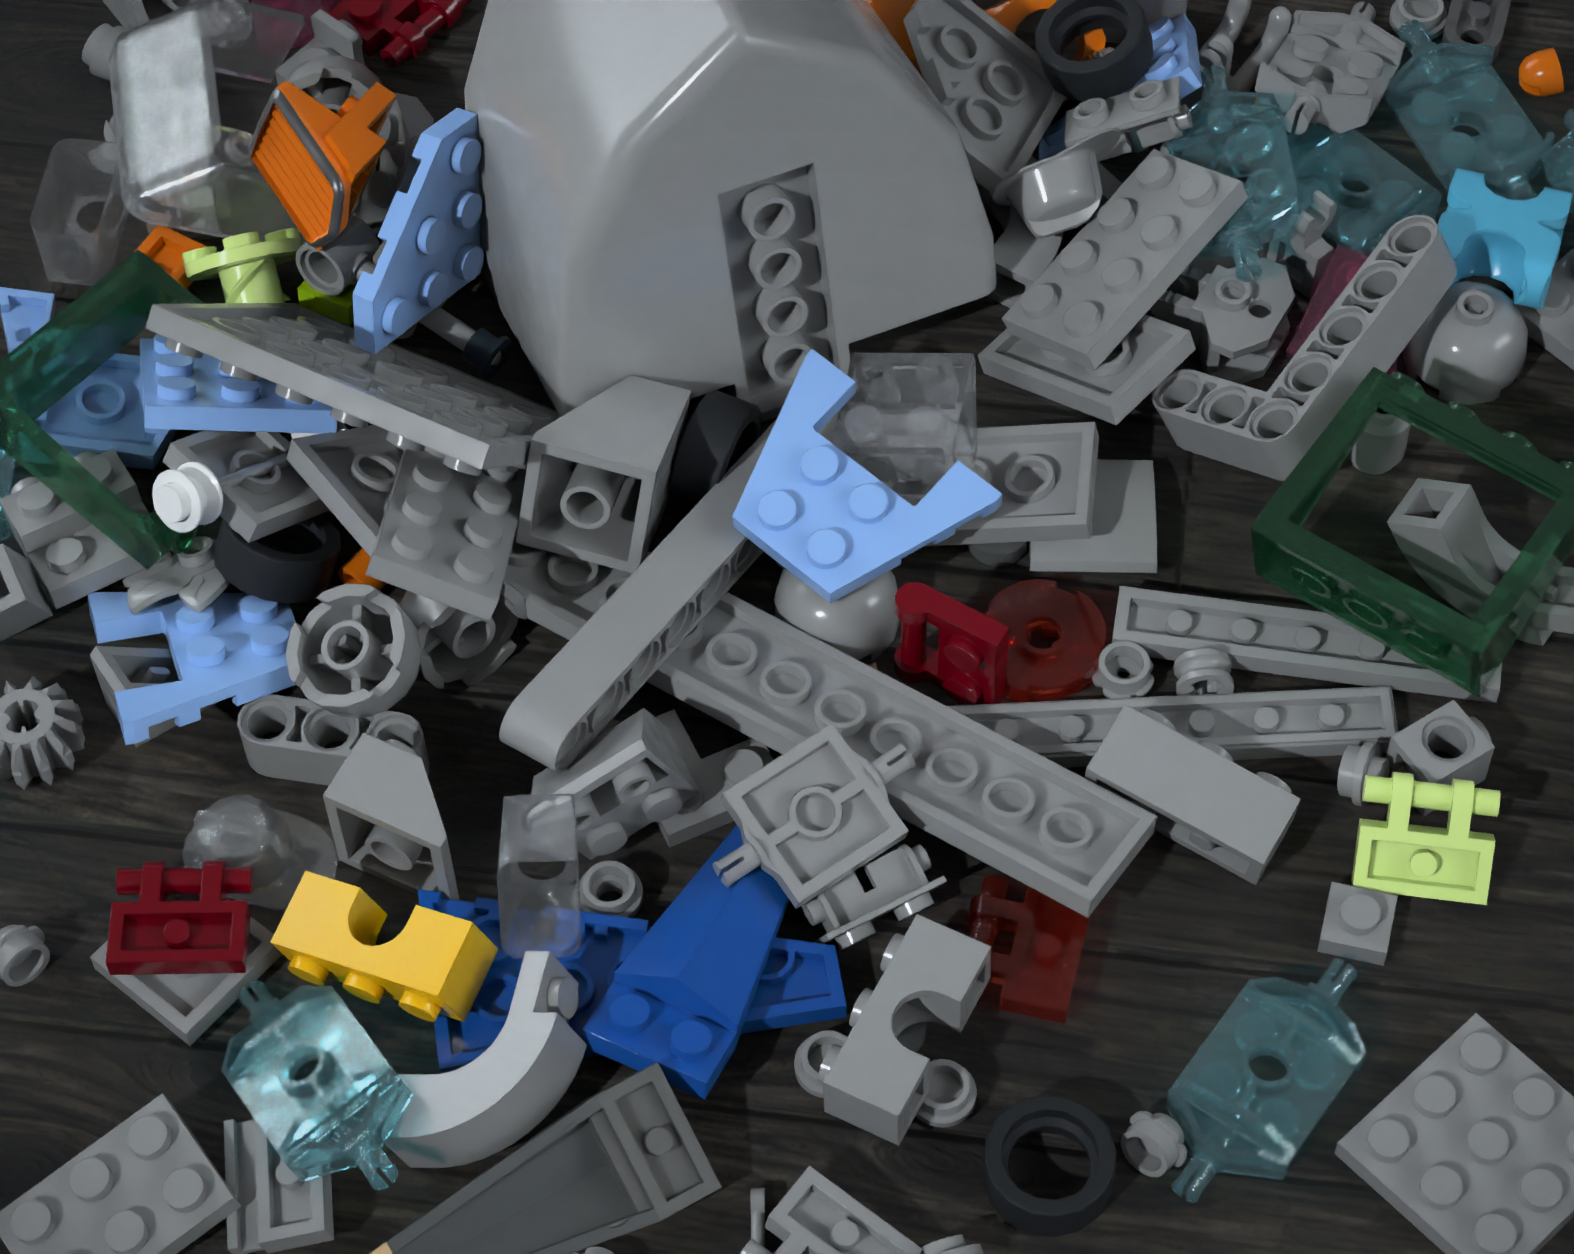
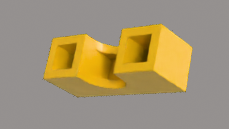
(427, 968)

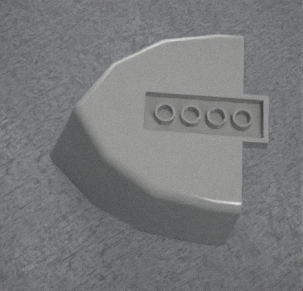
(713, 190)

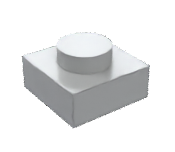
(1357, 923)

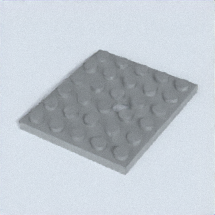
(394, 389)

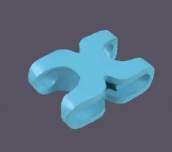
(1504, 236)

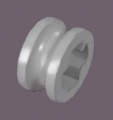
(1203, 672)

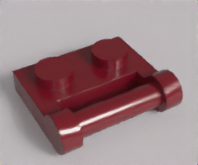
(970, 651)

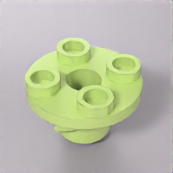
(246, 265)

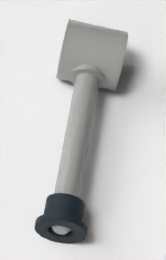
(352, 252)

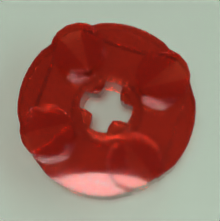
(1056, 612)

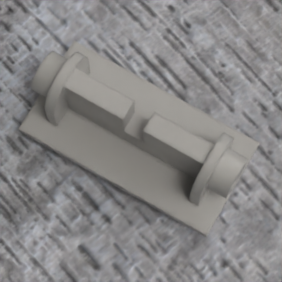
(1148, 108)
(897, 886)

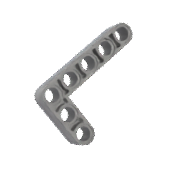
(1359, 332)

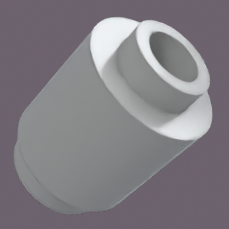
(1380, 444)

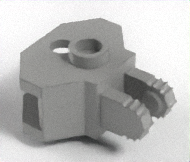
(1230, 320)

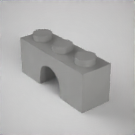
(926, 978)

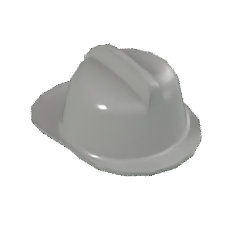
(1059, 189)

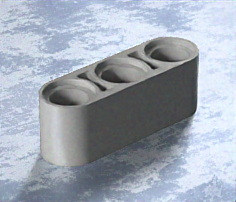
(306, 730)

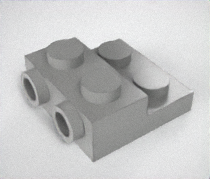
(64, 546)

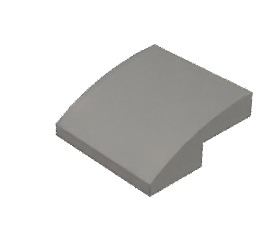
(1121, 526)

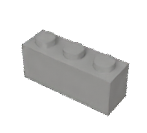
(1195, 792)

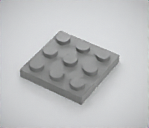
(1472, 1147)

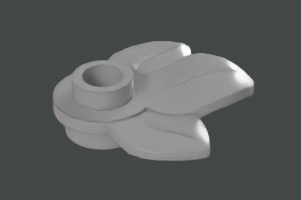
(186, 574)

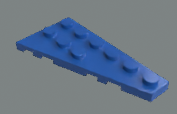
(796, 986)

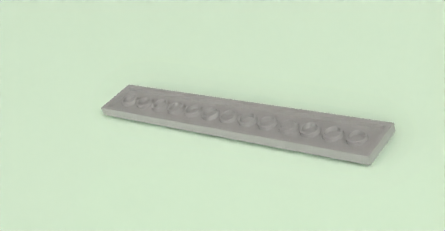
(787, 685)

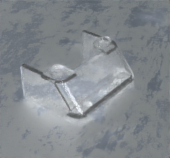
(169, 136)

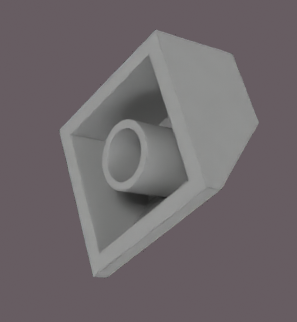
(389, 818)

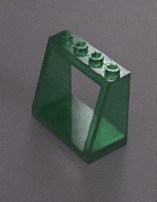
(1380, 604)

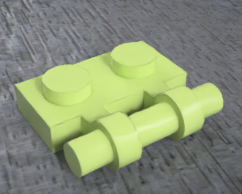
(1426, 859)

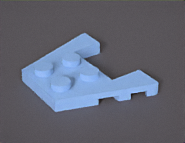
(101, 409)
(827, 512)
(218, 654)

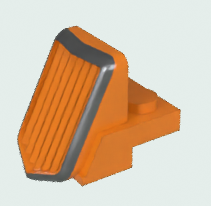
(319, 158)

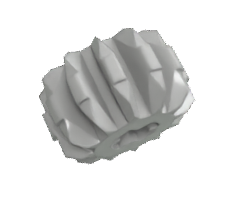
(37, 732)

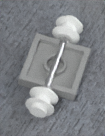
(235, 477)

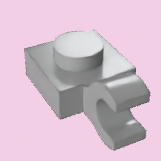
(1304, 248)

